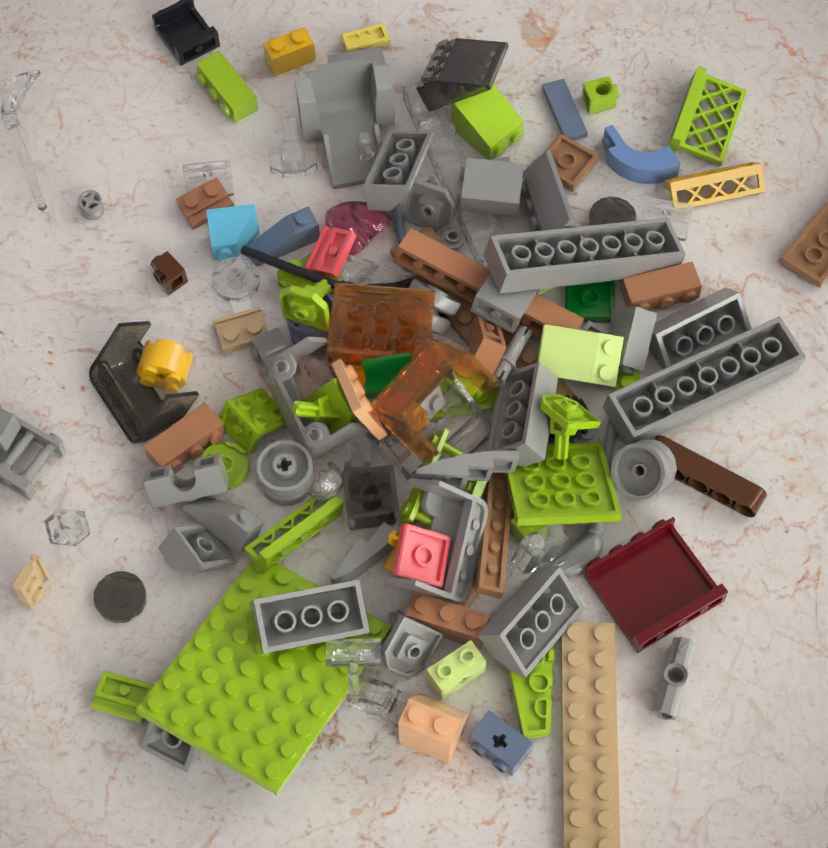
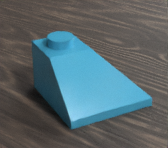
(231, 229)

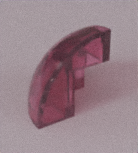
(360, 220)

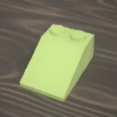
(581, 354)

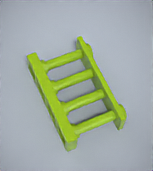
(409, 510)

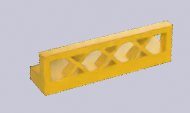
(713, 176)

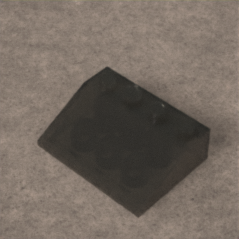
(460, 71)

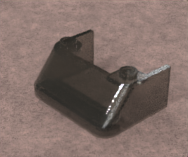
(133, 405)

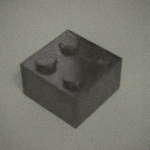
(371, 497)

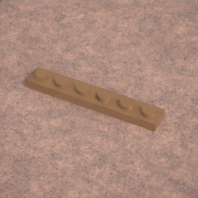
(495, 540)

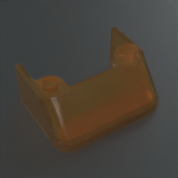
(399, 401)

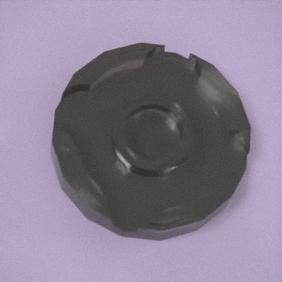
(611, 210)
(120, 597)

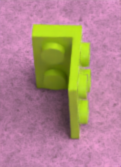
(250, 418)

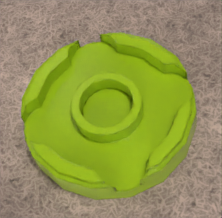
(234, 460)

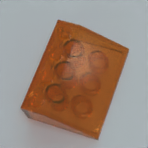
(378, 322)

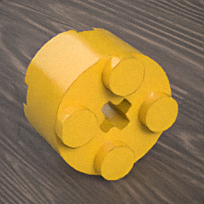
(164, 365)

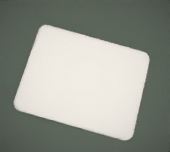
(240, 306)

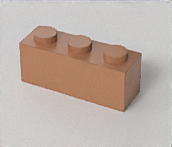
(662, 287)
(186, 438)
(452, 620)

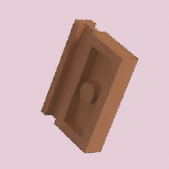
(197, 201)

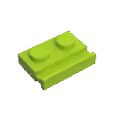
(120, 696)

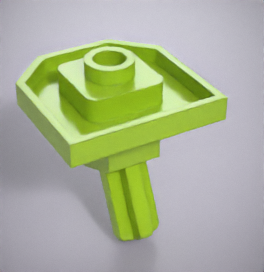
(307, 305)
(326, 406)
(565, 420)

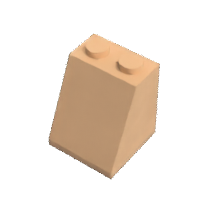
(432, 727)

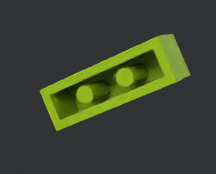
(226, 87)

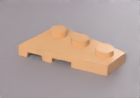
(357, 399)

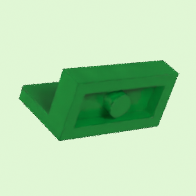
(381, 371)

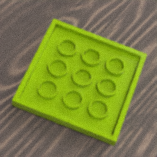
(566, 489)

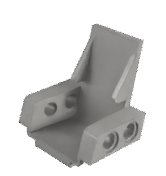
(342, 102)

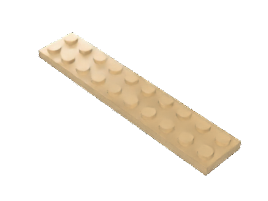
(589, 736)

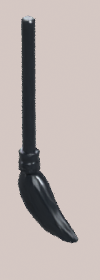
(305, 273)

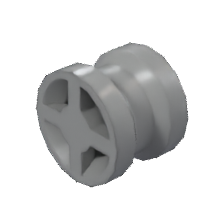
(87, 200)

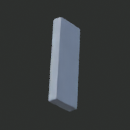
(564, 109)

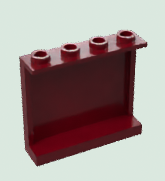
(653, 585)

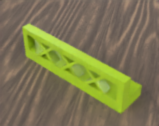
(294, 535)

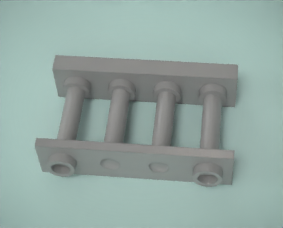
(23, 482)

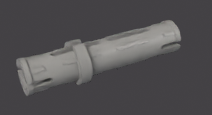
(508, 361)

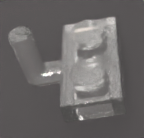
(353, 654)

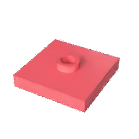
(421, 555)

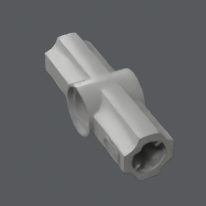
(670, 692)

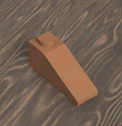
(487, 343)

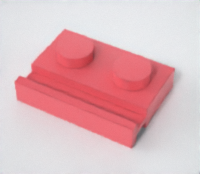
(331, 251)

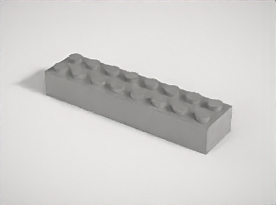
(581, 254)
(704, 381)

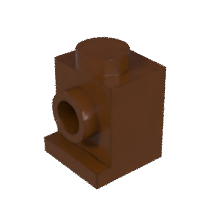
(169, 272)

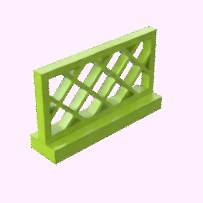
(691, 106)

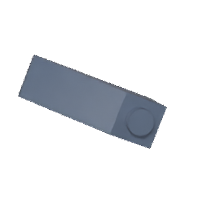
(287, 235)

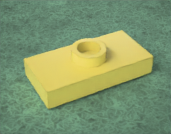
(366, 38)

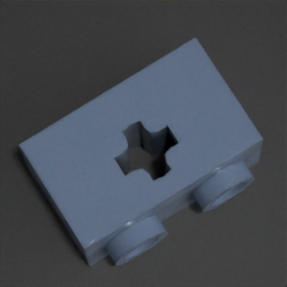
(495, 730)

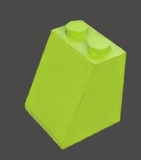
(487, 122)

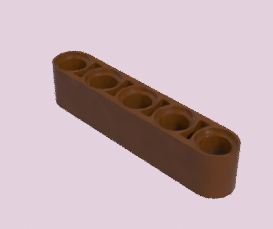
(715, 480)

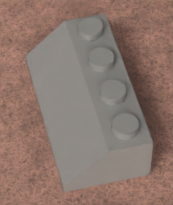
(395, 168)
(546, 195)
(699, 327)
(517, 414)
(309, 616)
(532, 620)

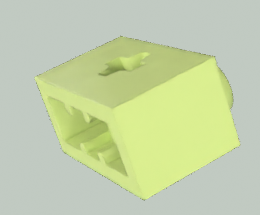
(456, 670)

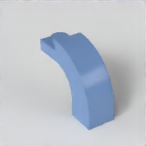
(638, 166)

